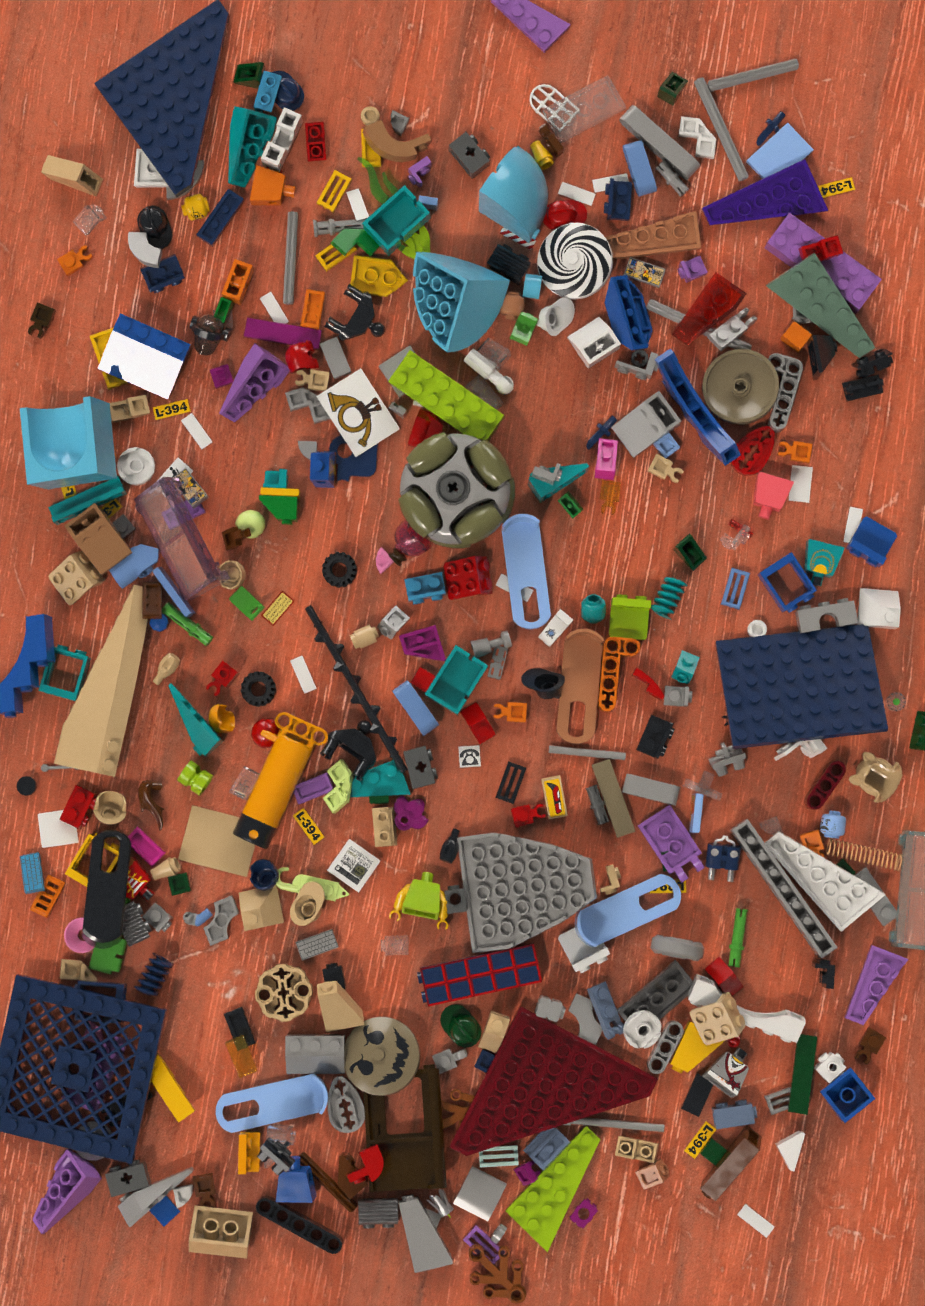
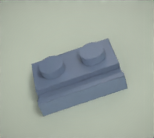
(546, 1147)

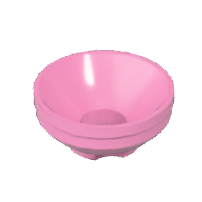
(72, 939)

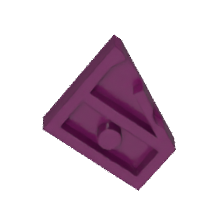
(423, 644)

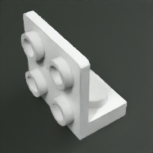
(809, 748)

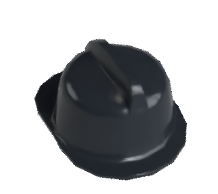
(156, 225)
(544, 682)

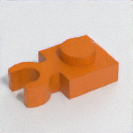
(72, 261)
(799, 451)
(515, 712)
(813, 841)

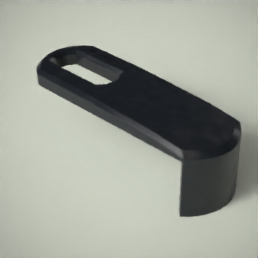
(106, 893)

